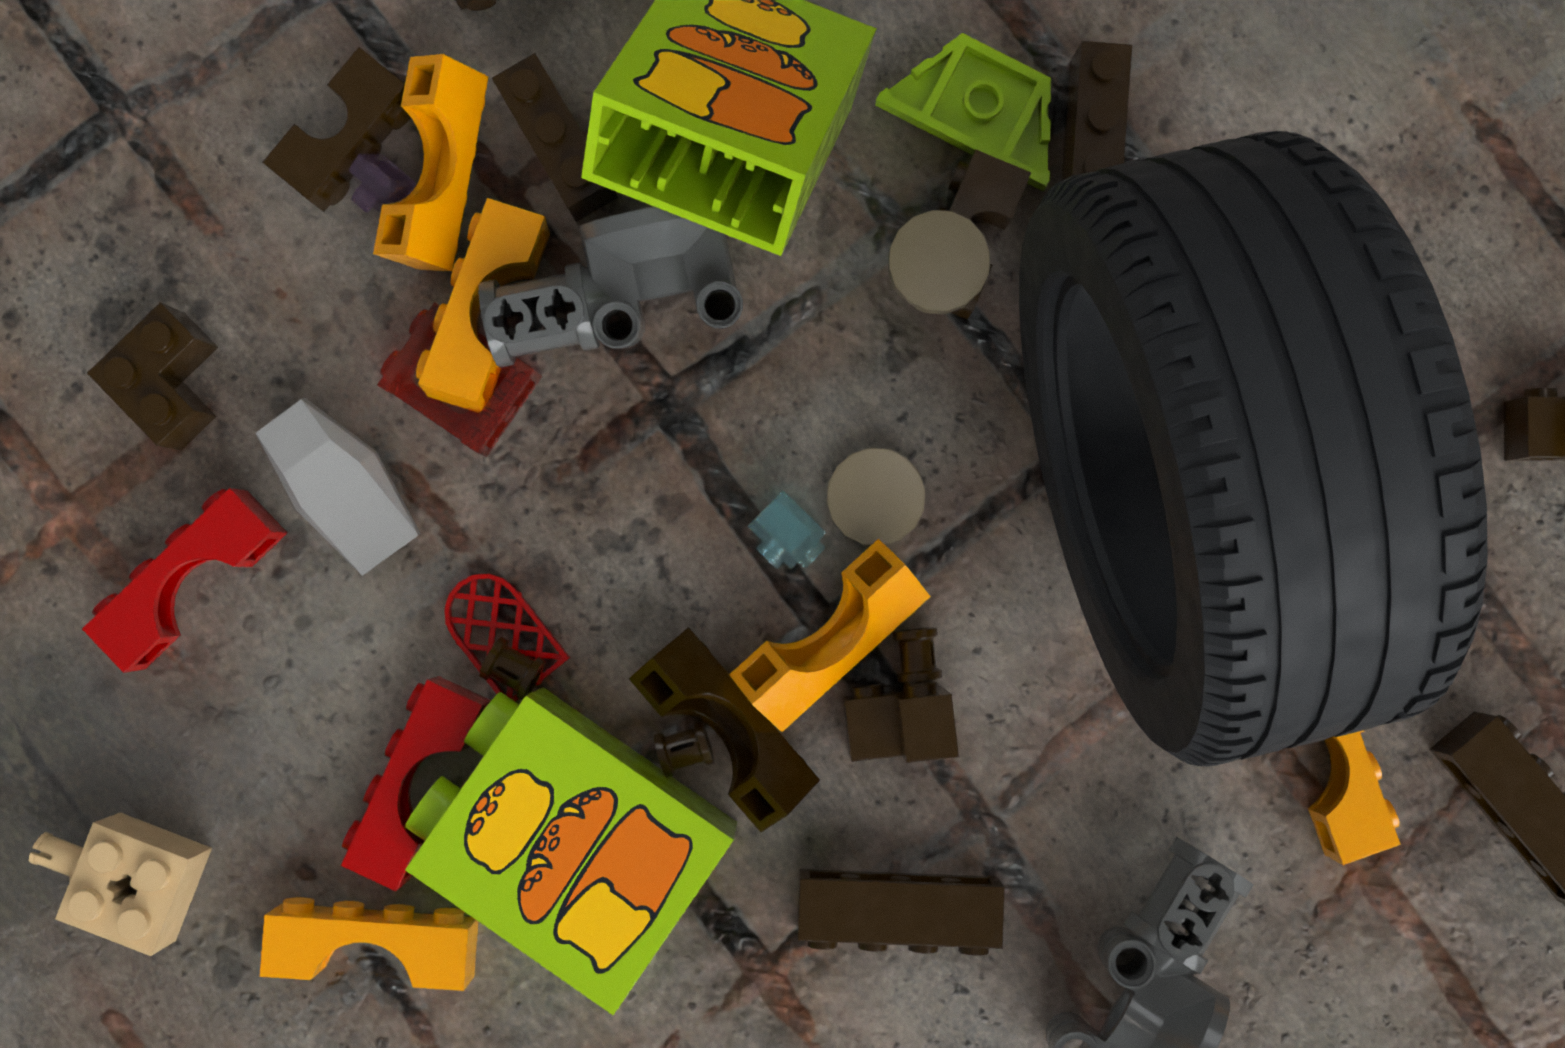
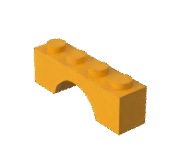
(447, 109)
(502, 247)
(793, 676)
(1351, 812)
(432, 947)

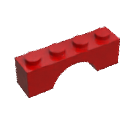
(141, 619)
(439, 722)

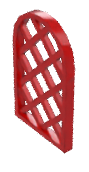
(521, 603)

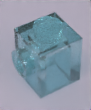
(787, 533)

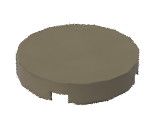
(938, 261)
(875, 496)

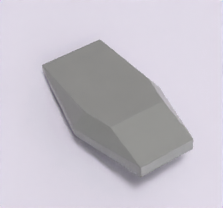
(338, 485)

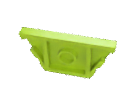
(979, 103)

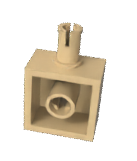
(126, 880)

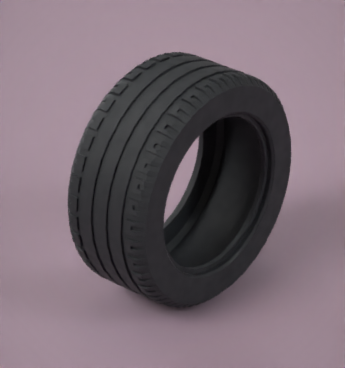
(1253, 445)

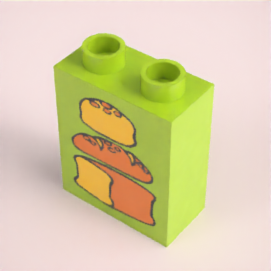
(727, 111)
(568, 844)

